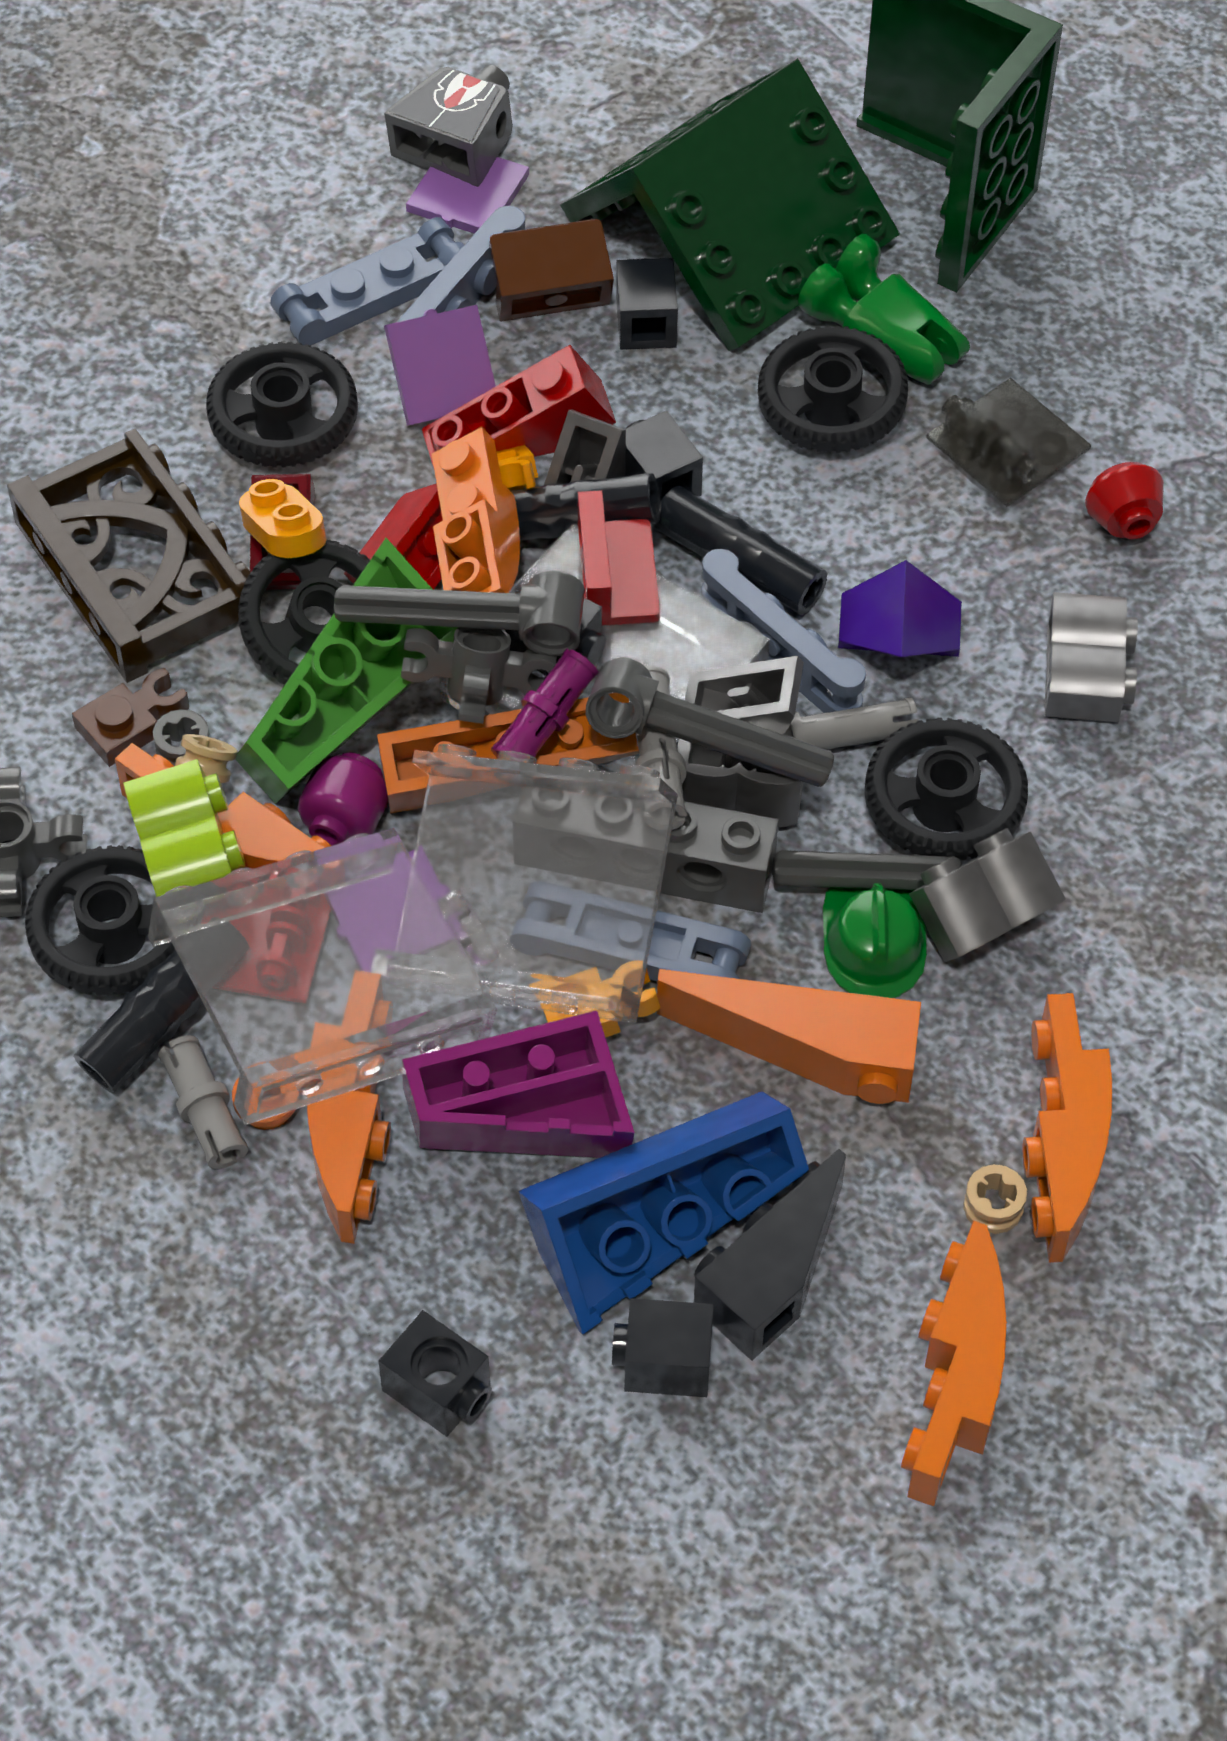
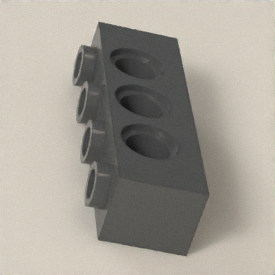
(721, 857)

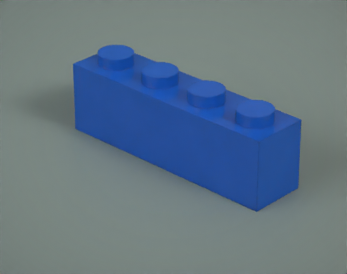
(657, 1200)

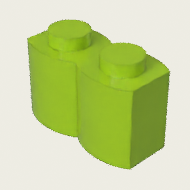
(182, 828)

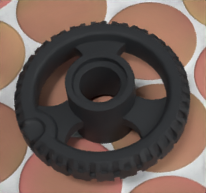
(832, 390)
(280, 404)
(272, 642)
(951, 766)
(96, 899)

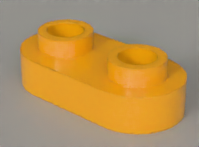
(282, 519)

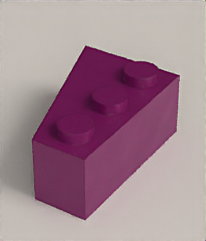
(522, 1093)

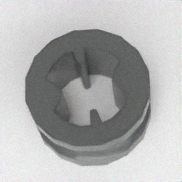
(173, 727)

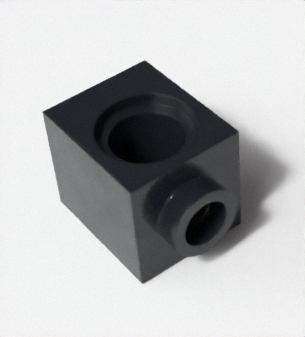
(429, 1348)

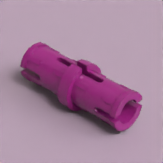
(548, 705)

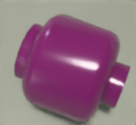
(343, 798)

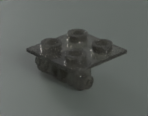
(1006, 440)

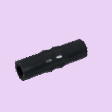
(554, 507)
(760, 558)
(140, 1024)

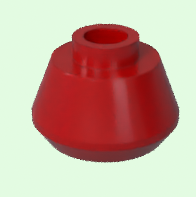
(1127, 499)

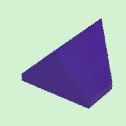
(900, 615)

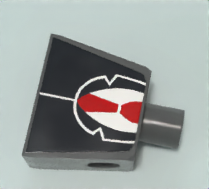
(453, 122)

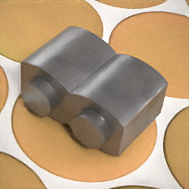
(1088, 657)
(738, 785)
(987, 895)

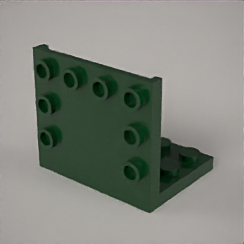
(969, 93)
(748, 199)

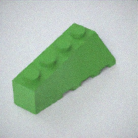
(336, 686)

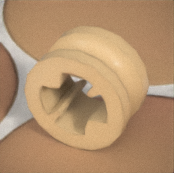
(210, 753)
(1010, 1188)

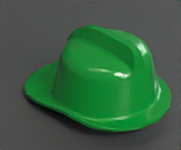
(873, 940)

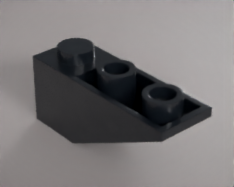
(768, 1270)

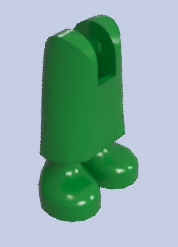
(886, 309)

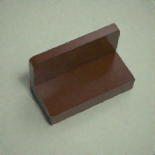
(551, 269)

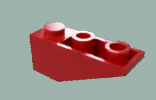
(528, 406)

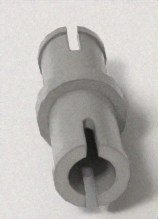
(203, 1102)

